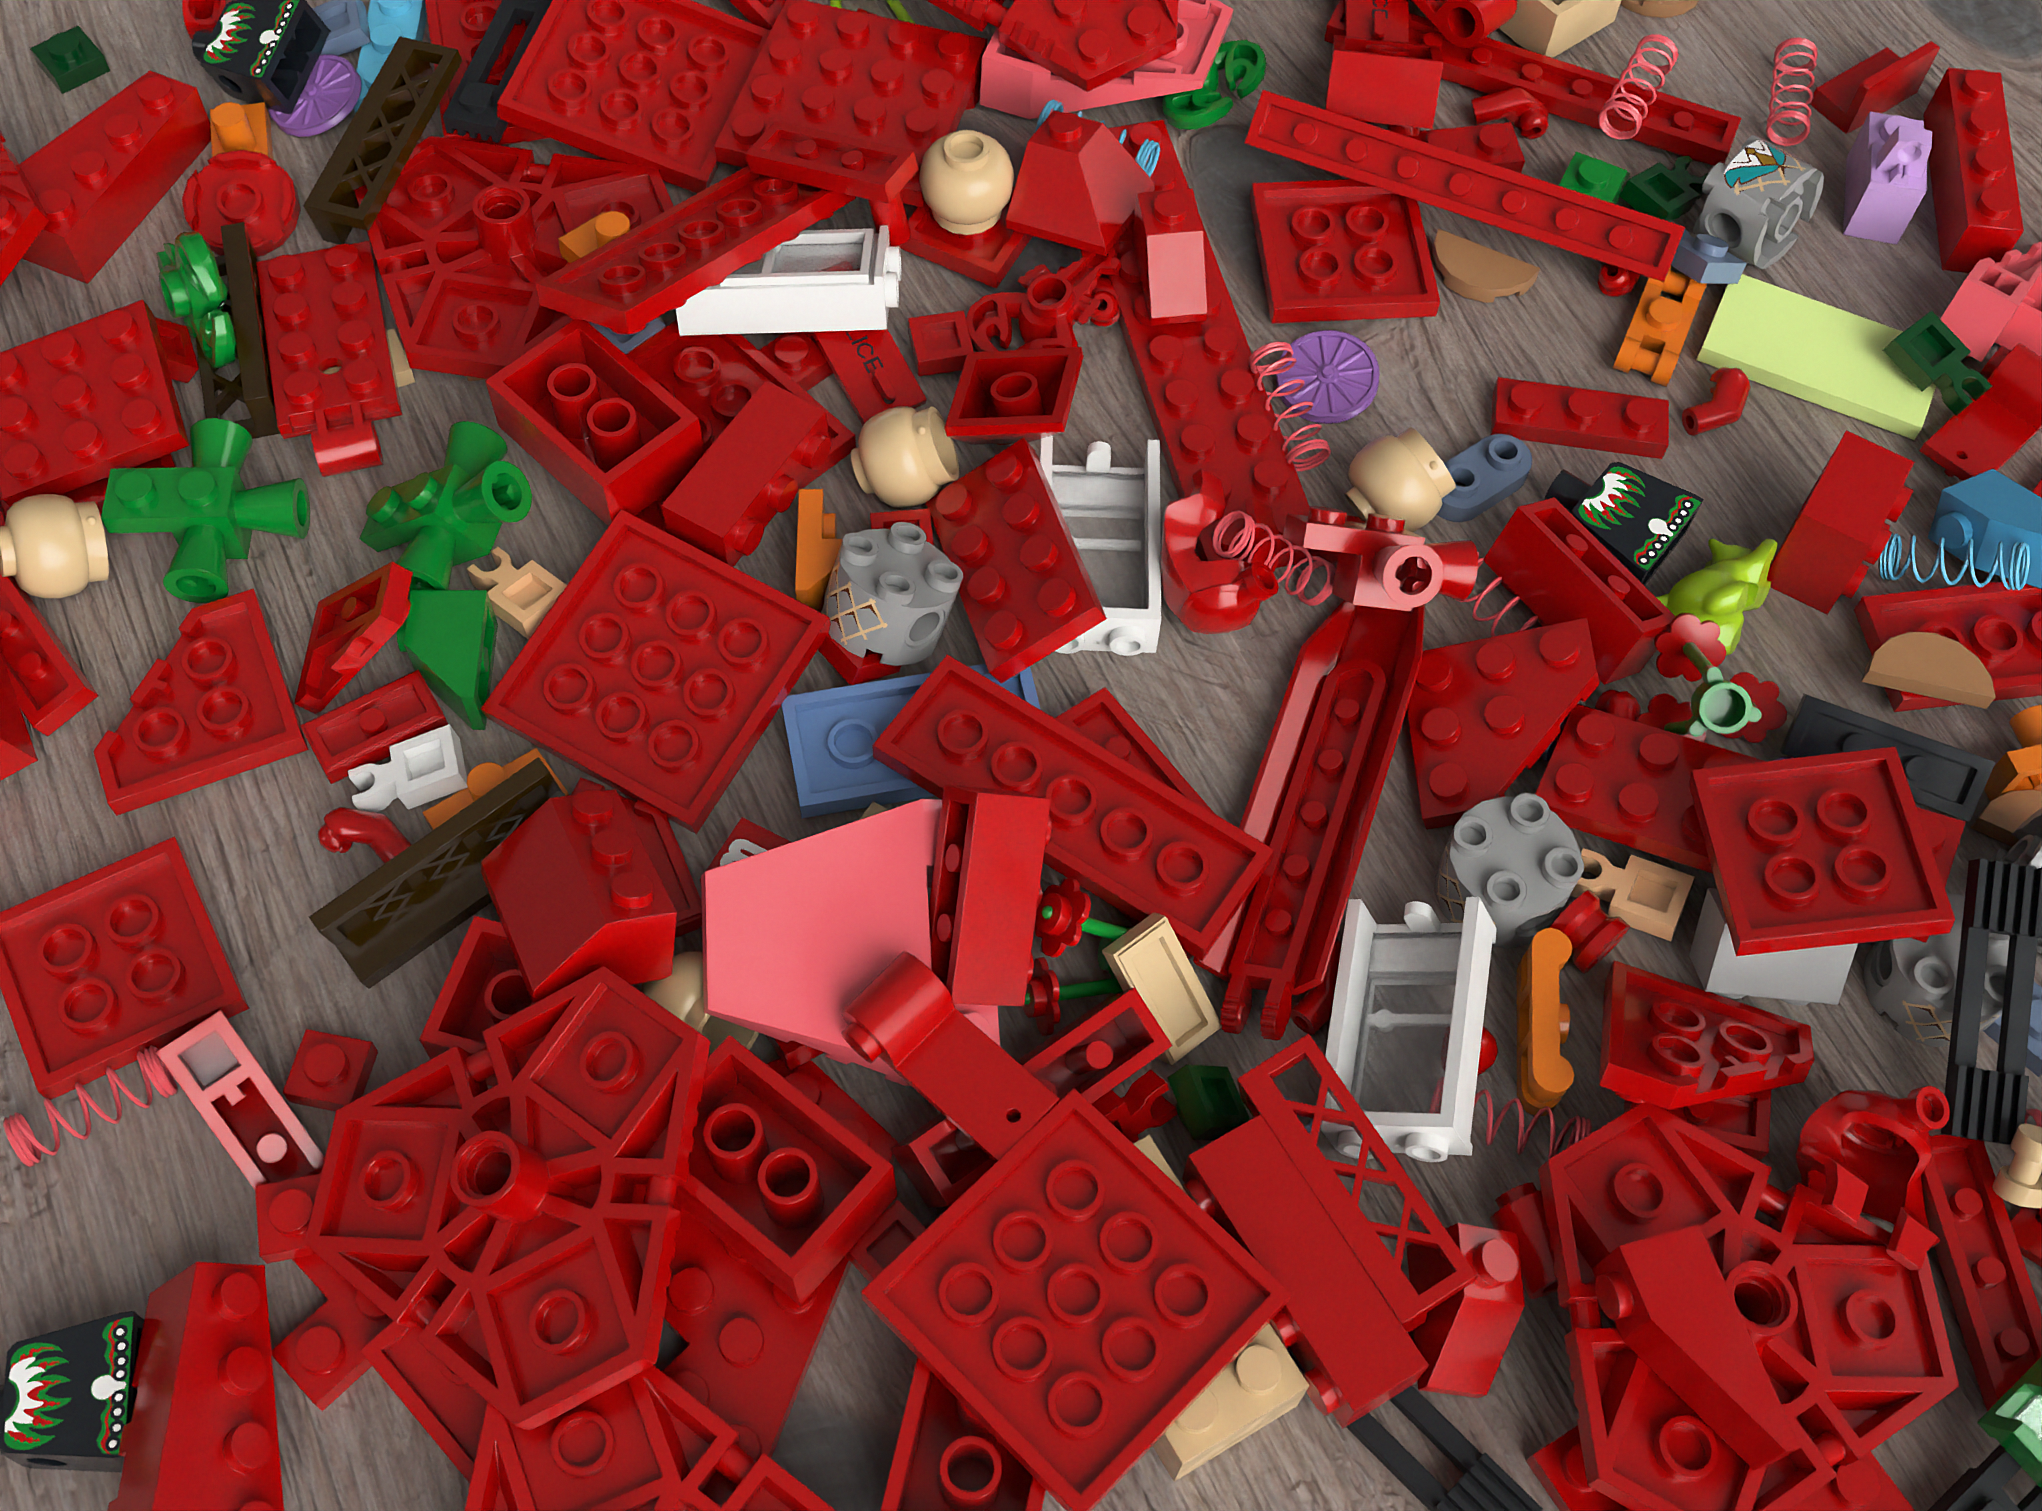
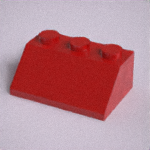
(581, 895)

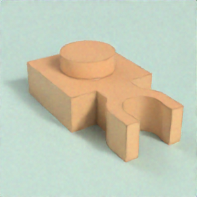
(518, 595)
(1641, 894)

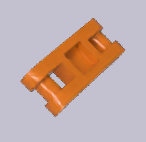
(1660, 327)
(1542, 1023)

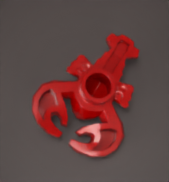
(1046, 309)

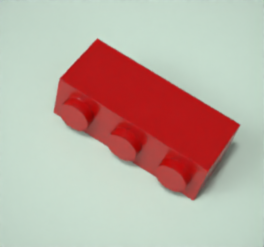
(748, 474)
(1572, 577)
(987, 892)

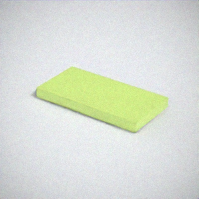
(1814, 355)

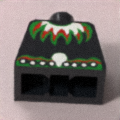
(263, 50)
(1629, 514)
(71, 1395)

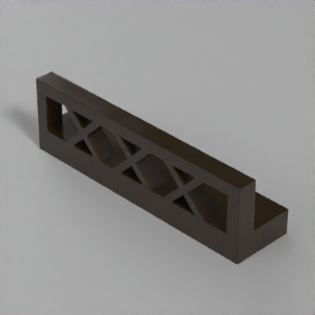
(381, 137)
(244, 303)
(430, 883)

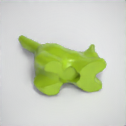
(1725, 588)

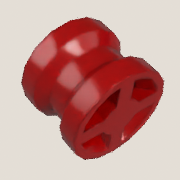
(1589, 930)

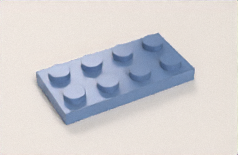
(834, 735)

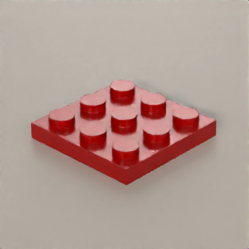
(1341, 252)
(85, 404)
(1819, 852)
(112, 967)

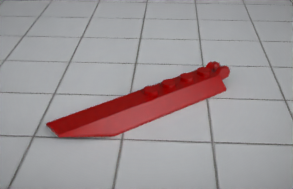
(1316, 806)

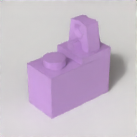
(1885, 177)

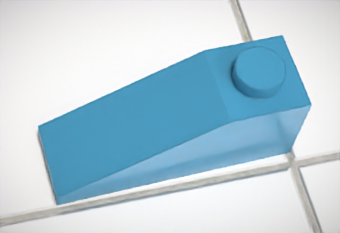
(1990, 511)

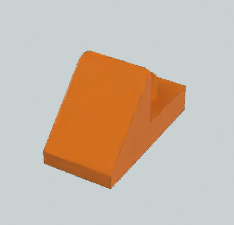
(815, 548)

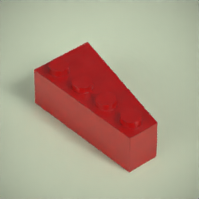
(113, 171)
(204, 1398)

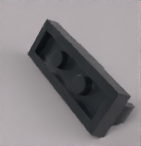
(1935, 771)

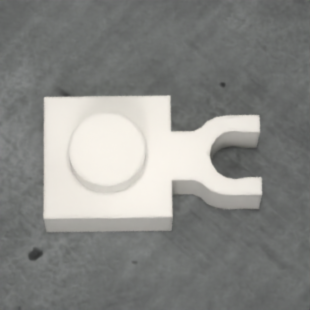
(417, 773)

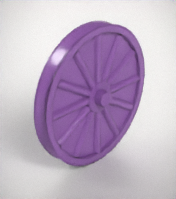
(325, 100)
(1337, 375)

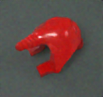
(1220, 592)
(1869, 1160)

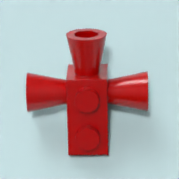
(1382, 561)

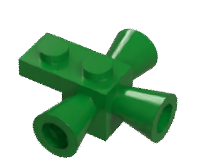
(205, 509)
(452, 510)

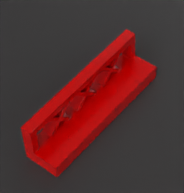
(1362, 1236)

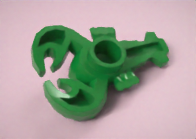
(1205, 105)
(198, 294)

